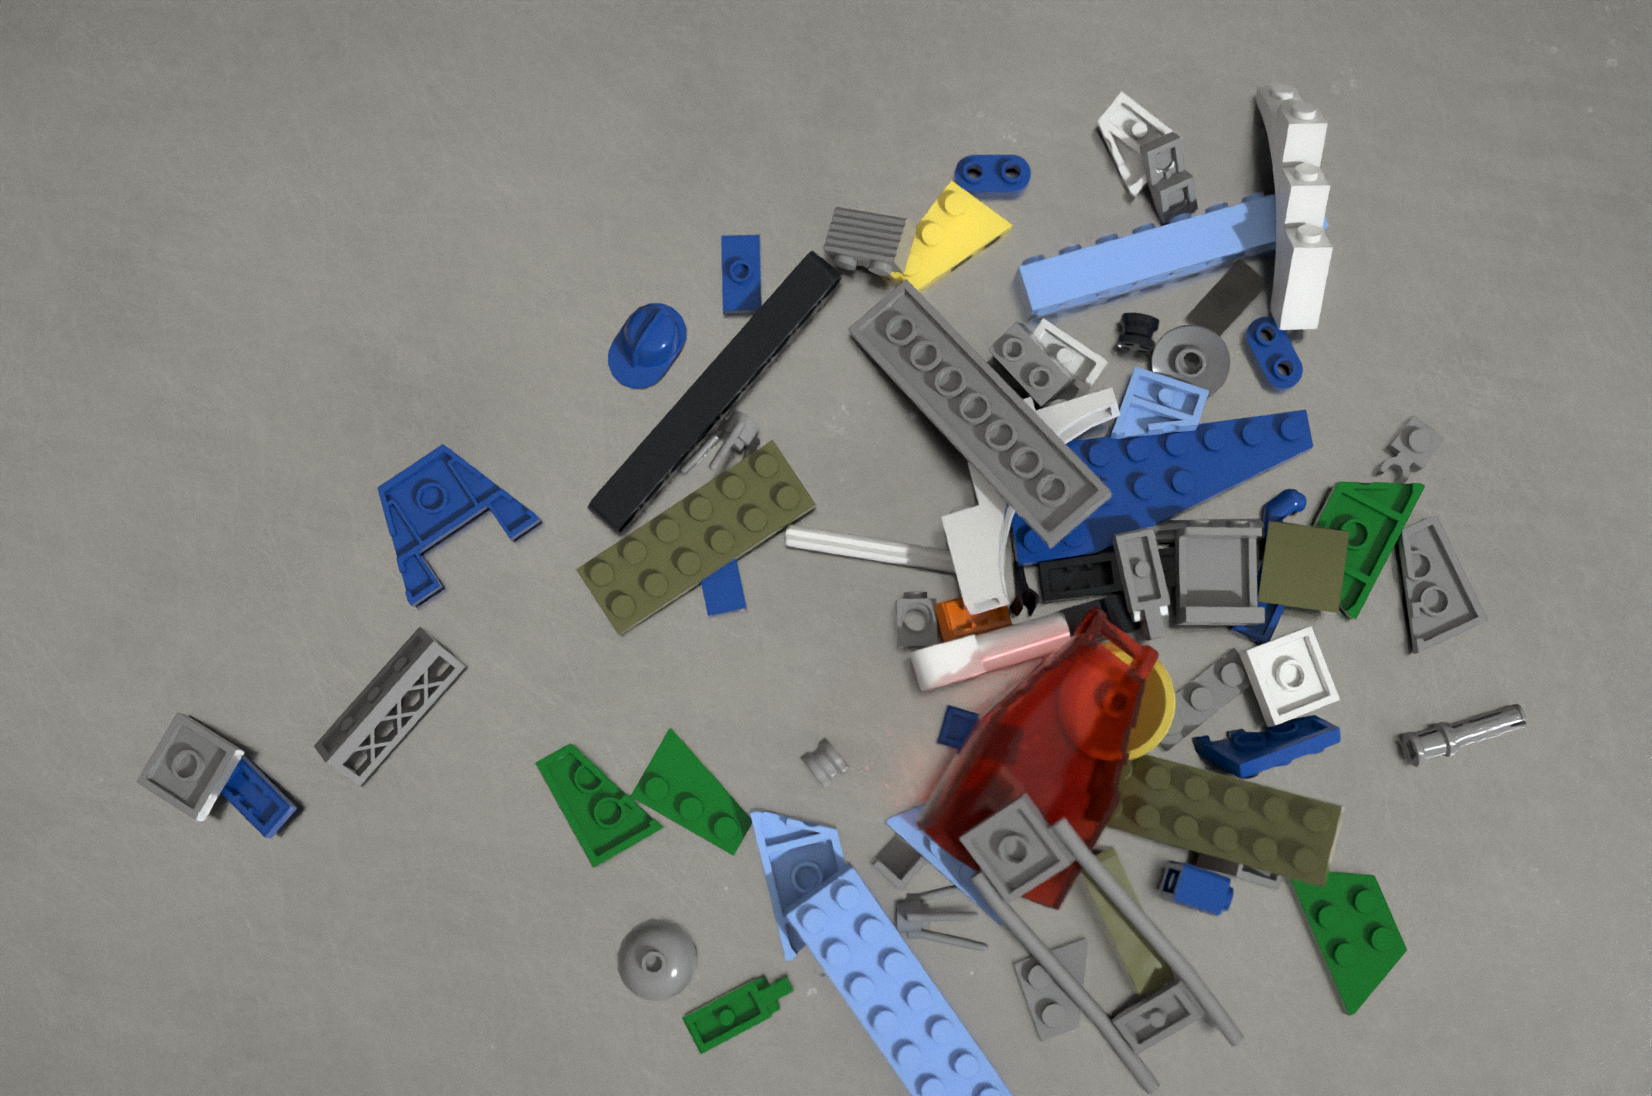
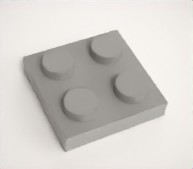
(190, 767)

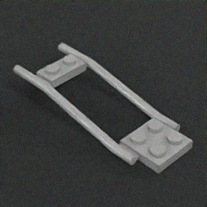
(1023, 850)

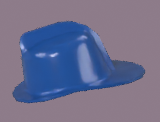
(646, 345)

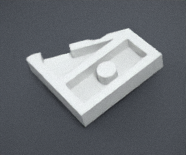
(1124, 129)
(1076, 357)

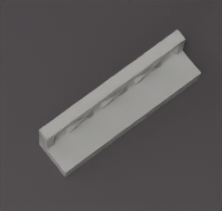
(376, 705)

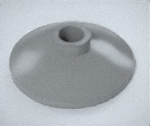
(1213, 353)

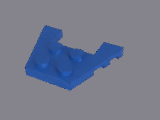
(435, 500)

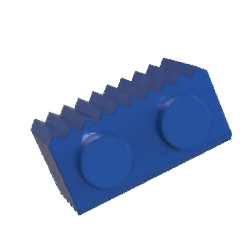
(1196, 888)

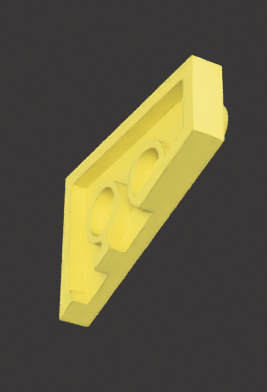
(948, 234)

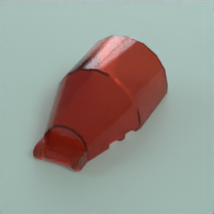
(1057, 740)

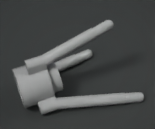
(736, 433)
(914, 916)

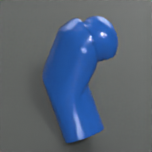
(1282, 506)

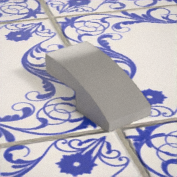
(1167, 178)

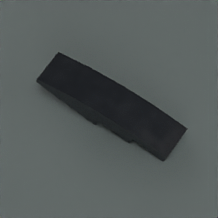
(1092, 576)

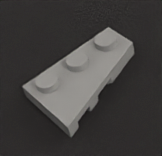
(1435, 586)

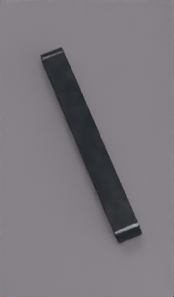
(714, 392)

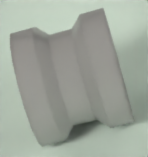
(824, 762)

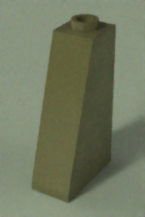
(1135, 955)

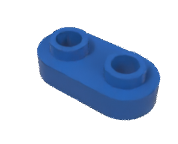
(993, 176)
(1268, 354)

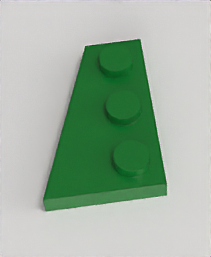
(689, 795)
(593, 806)

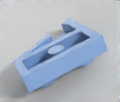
(1158, 406)

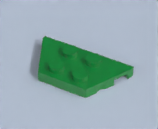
(1375, 519)
(1351, 933)

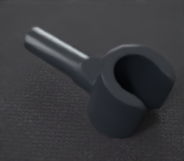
(1025, 595)

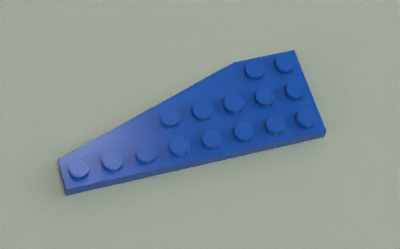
(1166, 476)

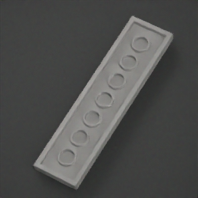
(980, 414)

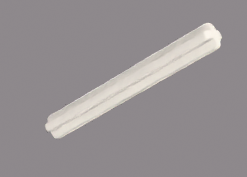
(869, 548)

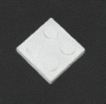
(1289, 676)

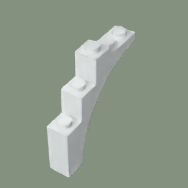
(1301, 195)
(980, 532)

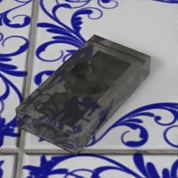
(1228, 298)

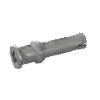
(1448, 738)

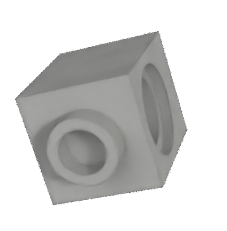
(911, 639)

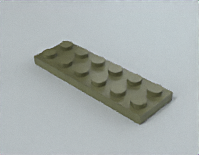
(696, 537)
(1228, 818)

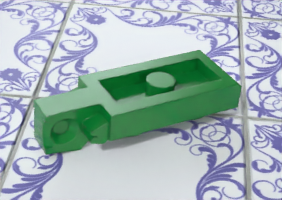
(735, 1012)

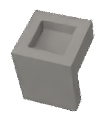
(898, 862)

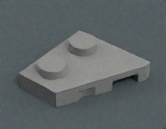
(1047, 1002)

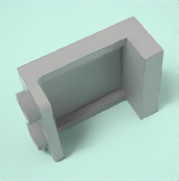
(1217, 574)

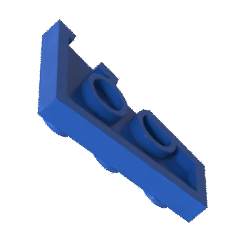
(1254, 752)

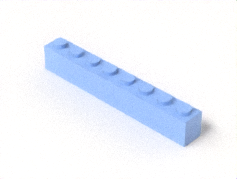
(1148, 255)

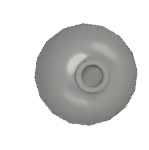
(657, 960)

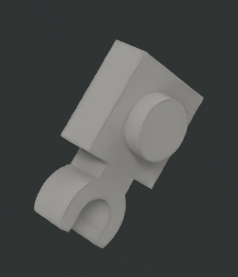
(1412, 447)

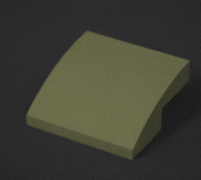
(1303, 566)

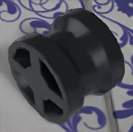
(1137, 333)

